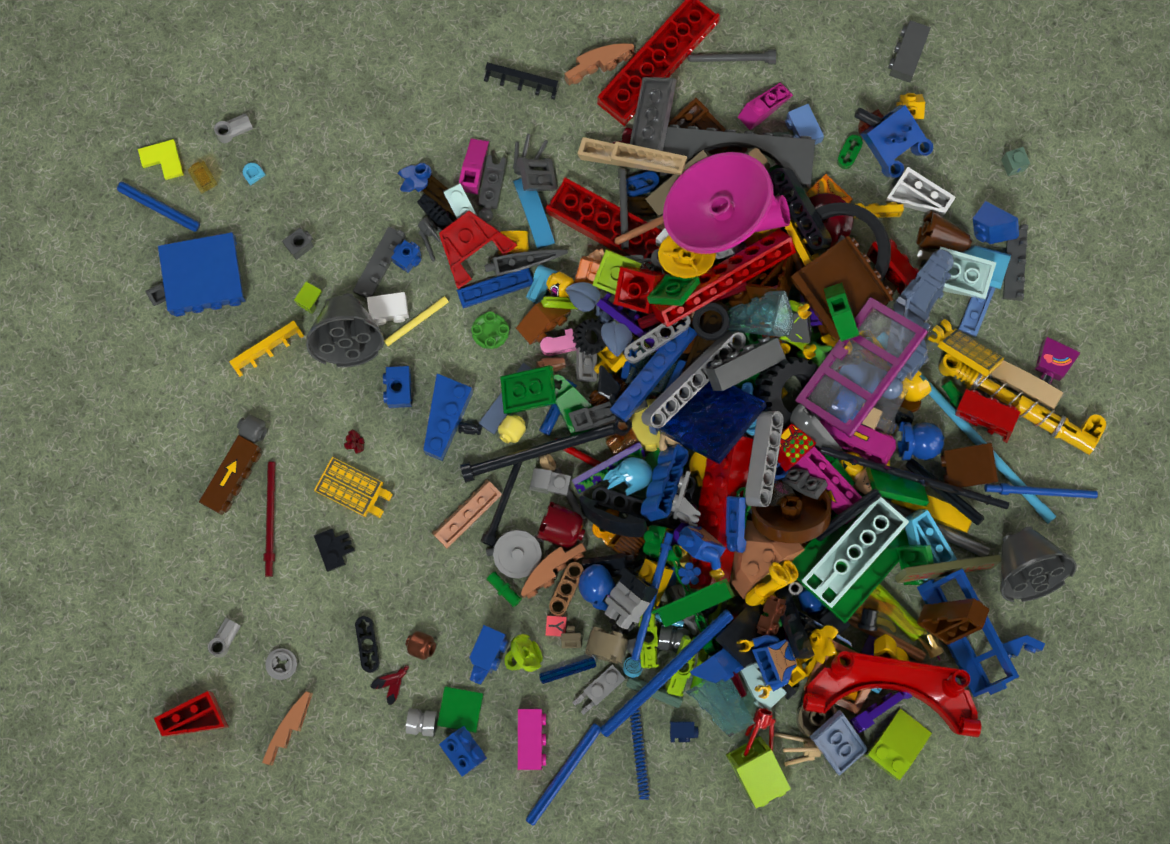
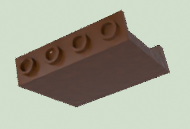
(837, 265)

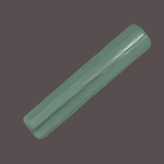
(660, 694)

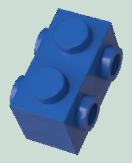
(463, 751)

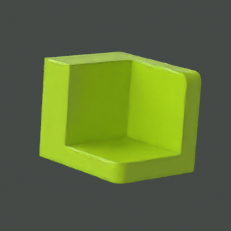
(307, 297)

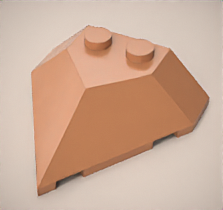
(758, 556)

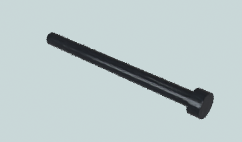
(470, 471)

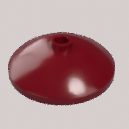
(835, 225)

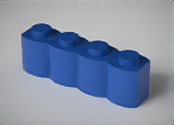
(664, 482)

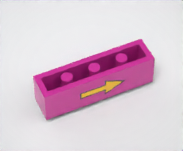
(865, 442)
(839, 490)

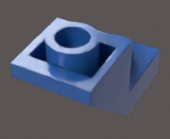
(1030, 644)

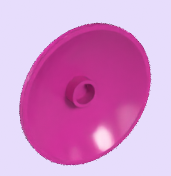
(722, 203)

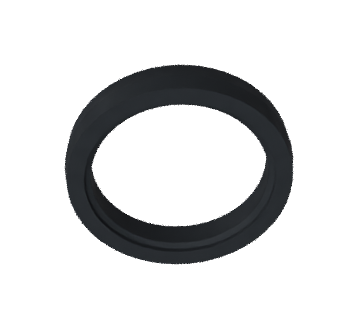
(870, 219)

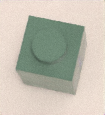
(1015, 161)

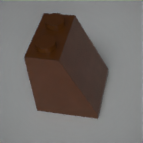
(970, 466)

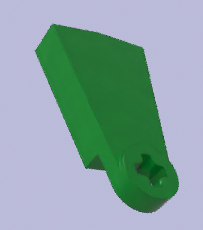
(568, 401)

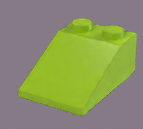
(898, 745)

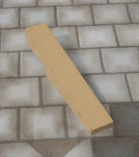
(631, 156)

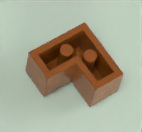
(540, 321)

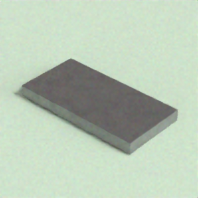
(653, 112)

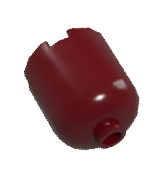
(561, 526)

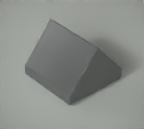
(156, 294)

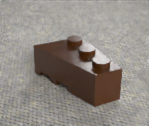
(953, 619)

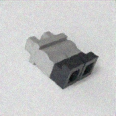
(629, 598)

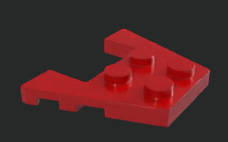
(465, 238)

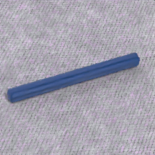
(563, 774)

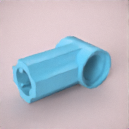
(538, 288)

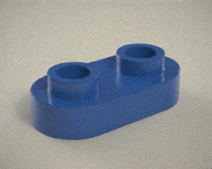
(639, 182)

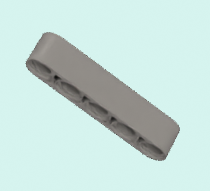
(764, 459)

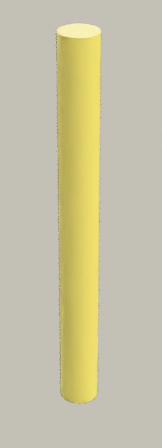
(417, 320)

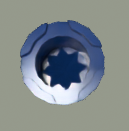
(921, 440)

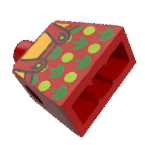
(793, 446)

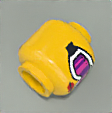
(558, 283)

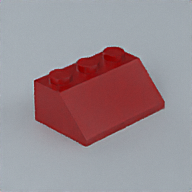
(900, 270)

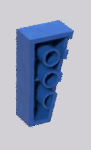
(446, 412)

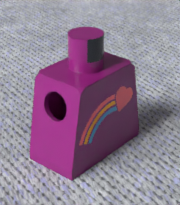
(1054, 360)

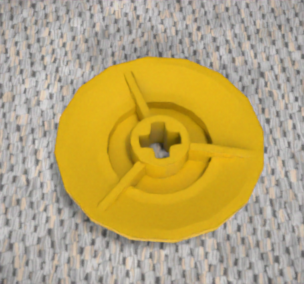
(673, 262)

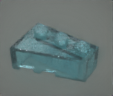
(723, 704)

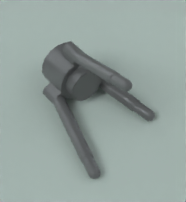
(516, 169)
(428, 228)

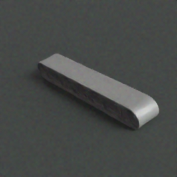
(686, 383)

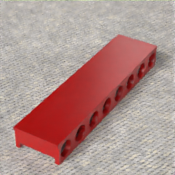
(658, 57)
(599, 219)

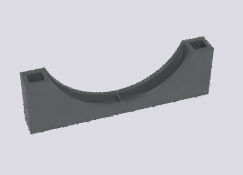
(784, 150)

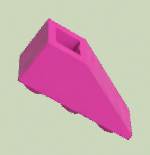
(764, 105)
(473, 166)

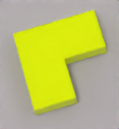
(164, 154)

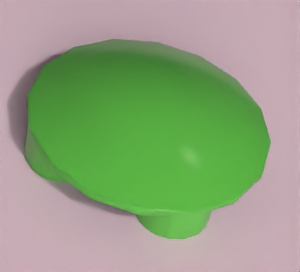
(490, 330)

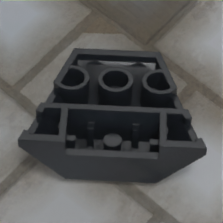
(742, 628)

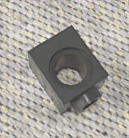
(298, 251)

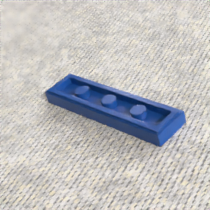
(494, 287)

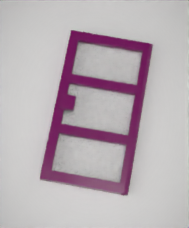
(861, 367)

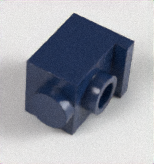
(683, 731)

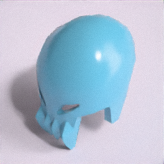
(633, 471)

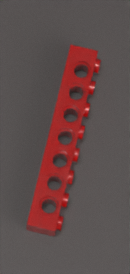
(730, 275)

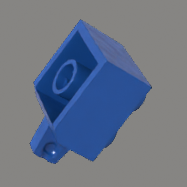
(486, 653)

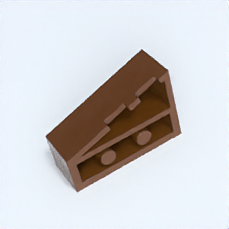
(773, 279)

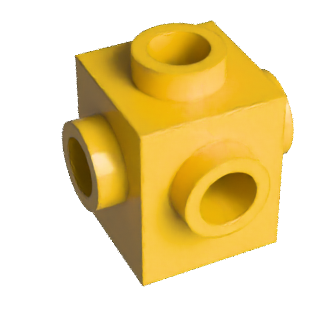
(914, 103)

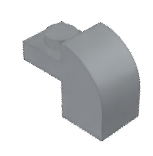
(548, 481)

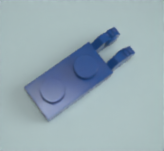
(735, 524)

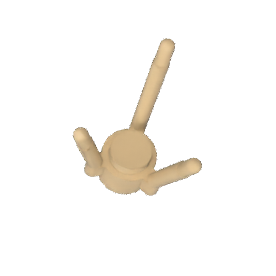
(809, 748)

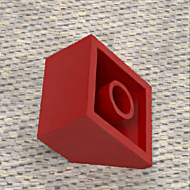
(634, 287)

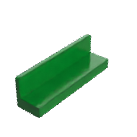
(695, 602)

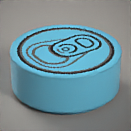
(632, 668)

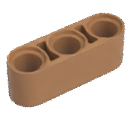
(565, 599)

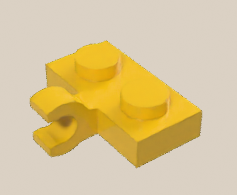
(610, 361)

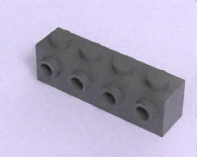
(745, 363)

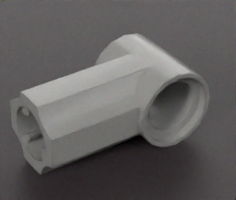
(234, 126)
(225, 636)

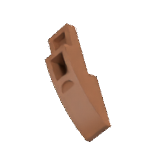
(603, 57)
(543, 573)

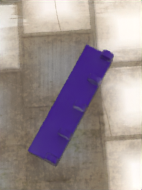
(622, 317)

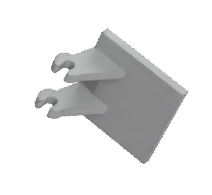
(681, 507)

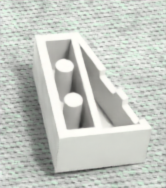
(920, 194)

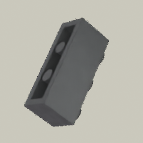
(909, 51)

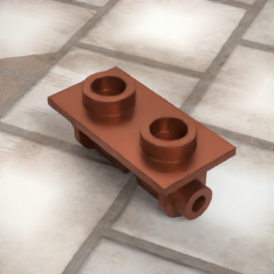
(776, 609)

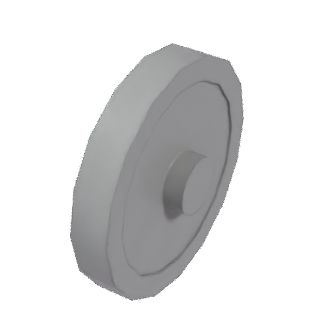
(517, 553)

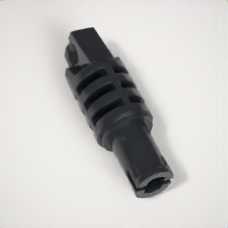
(435, 211)

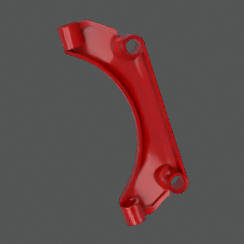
(926, 682)

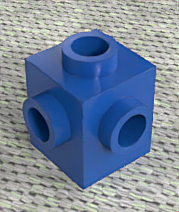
(406, 255)

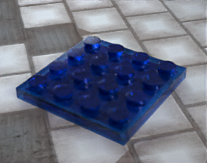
(714, 421)

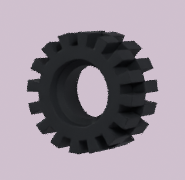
(579, 335)

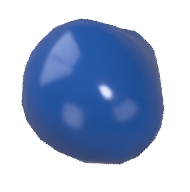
(595, 585)

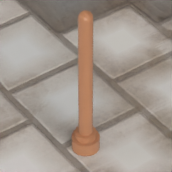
(639, 230)

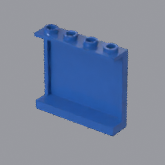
(201, 274)

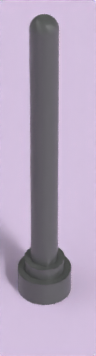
(769, 57)

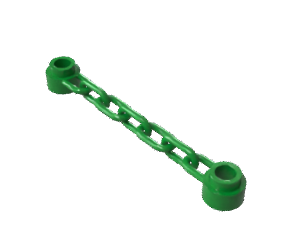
(675, 555)

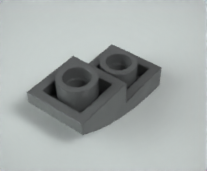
(804, 483)

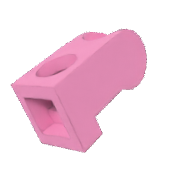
(558, 345)

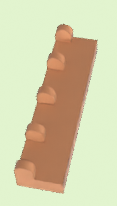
(467, 514)

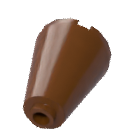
(942, 233)

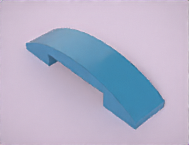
(535, 215)

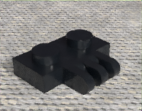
(333, 549)

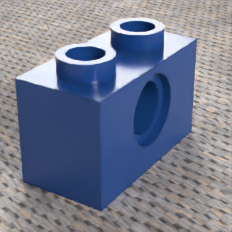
(399, 398)

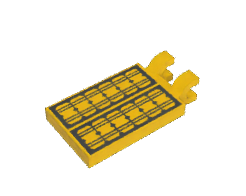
(965, 349)
(351, 488)

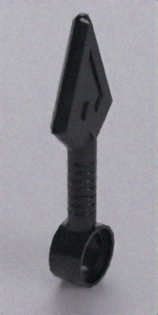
(610, 388)

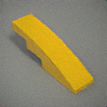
(941, 513)

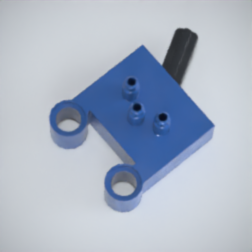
(892, 136)

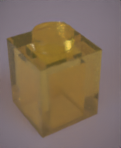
(202, 176)

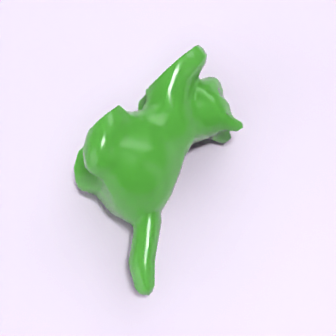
(820, 349)

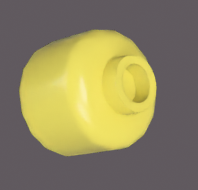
(511, 428)

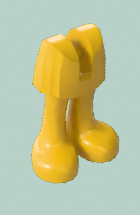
(781, 577)

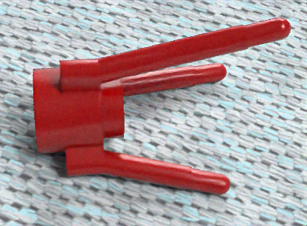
(762, 719)

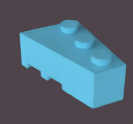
(924, 531)

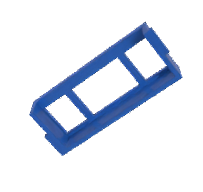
(962, 650)

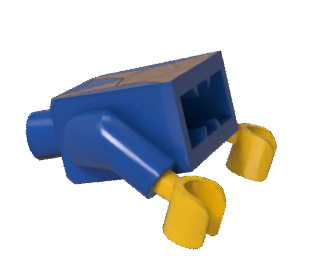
(702, 546)
(774, 661)

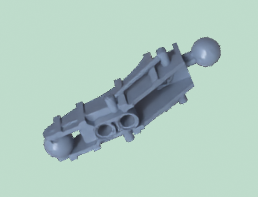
(916, 305)

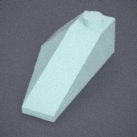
(753, 678)

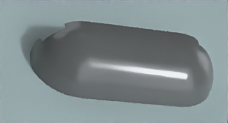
(813, 428)

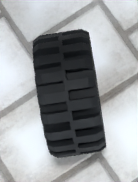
(772, 381)

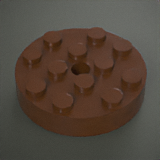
(795, 520)

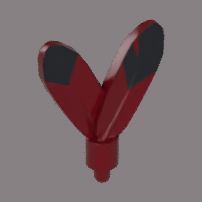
(393, 681)

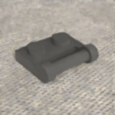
(537, 180)

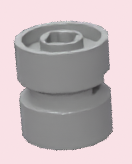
(421, 722)

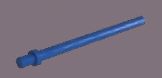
(666, 546)

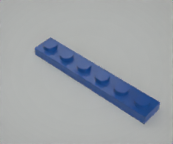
(651, 374)

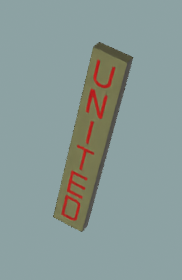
(946, 568)

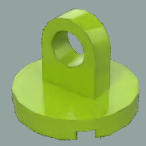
(525, 653)

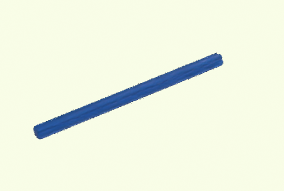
(666, 673)

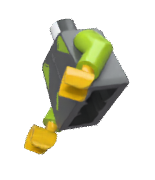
(801, 329)

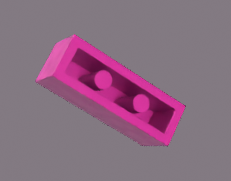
(531, 739)

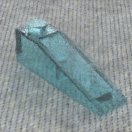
(763, 315)

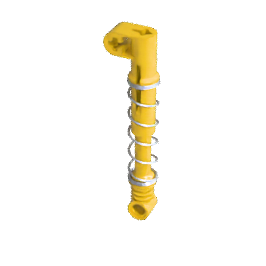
(1030, 410)

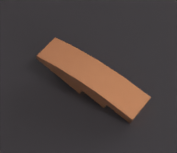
(292, 721)

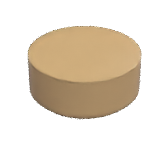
(547, 462)

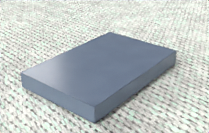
(839, 742)

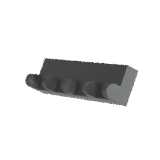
(378, 263)
(1015, 273)

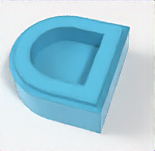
(252, 173)

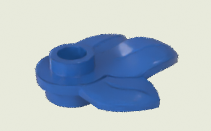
(415, 177)

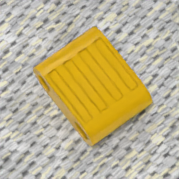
(519, 238)

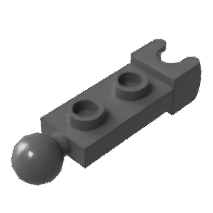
(491, 187)

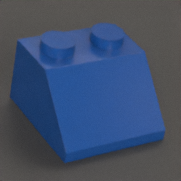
(994, 224)
(718, 667)

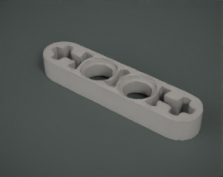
(659, 340)

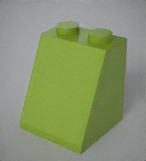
(759, 772)

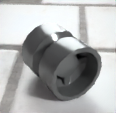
(671, 638)

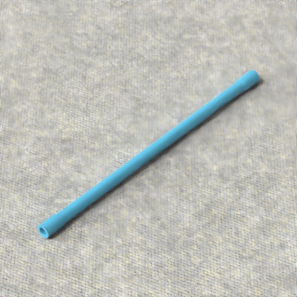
(1046, 514)

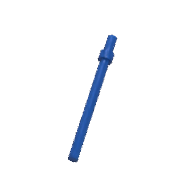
(1005, 489)

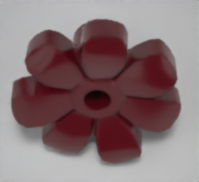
(354, 441)

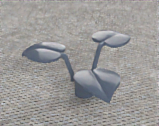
(584, 298)

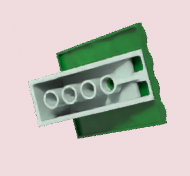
(846, 569)

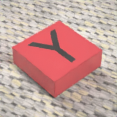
(555, 626)

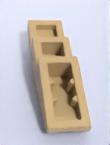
(1028, 384)

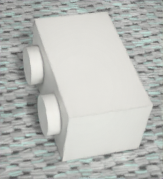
(388, 308)

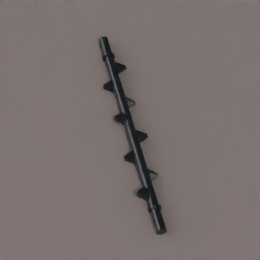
(924, 481)

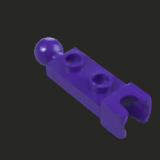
(865, 719)

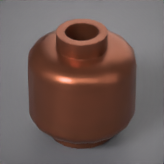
(420, 645)

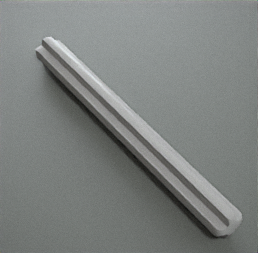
(951, 536)

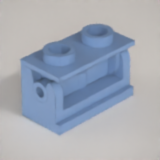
(804, 123)

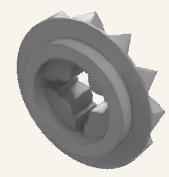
(272, 662)

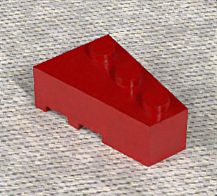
(988, 413)
(193, 716)

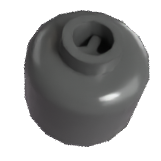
(252, 428)

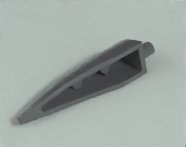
(520, 261)

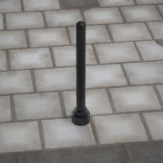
(489, 537)

